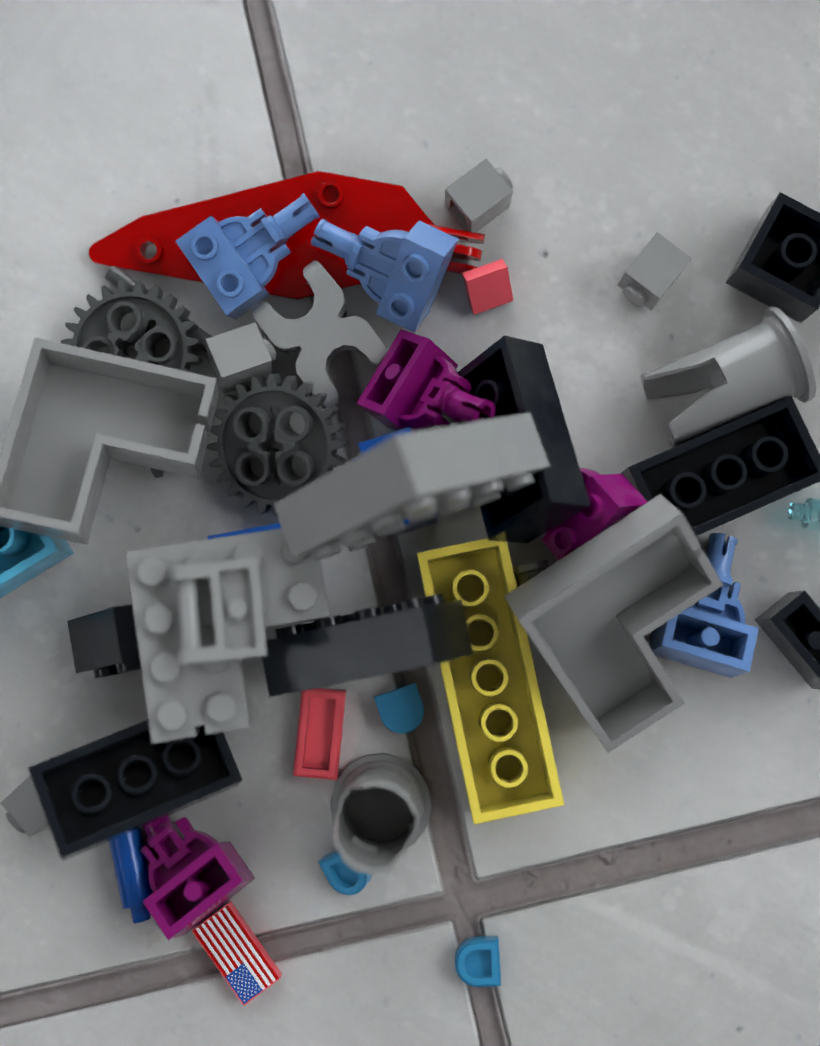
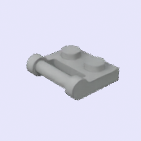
(235, 608)

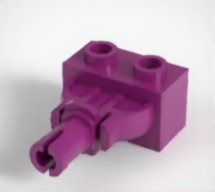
(418, 386)
(611, 500)
(189, 874)

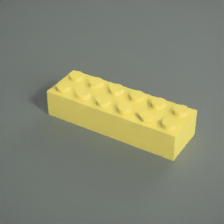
(494, 690)

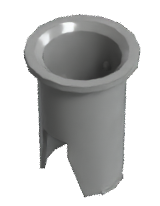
(744, 374)
(389, 773)

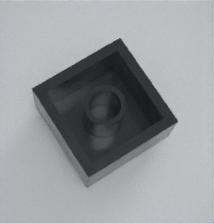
(782, 259)

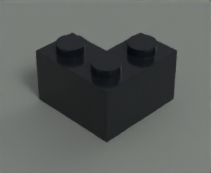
(795, 630)
(105, 642)

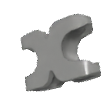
(320, 333)

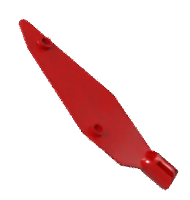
(339, 199)

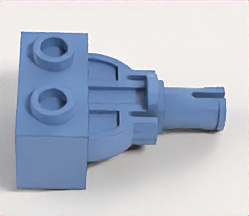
(242, 254)
(393, 266)
(714, 629)

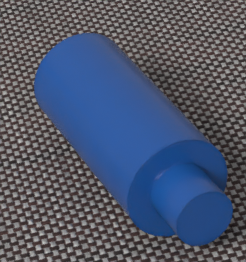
(131, 874)

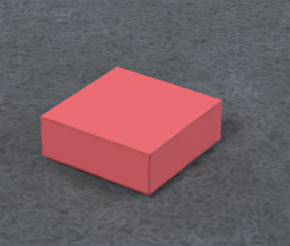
(488, 286)

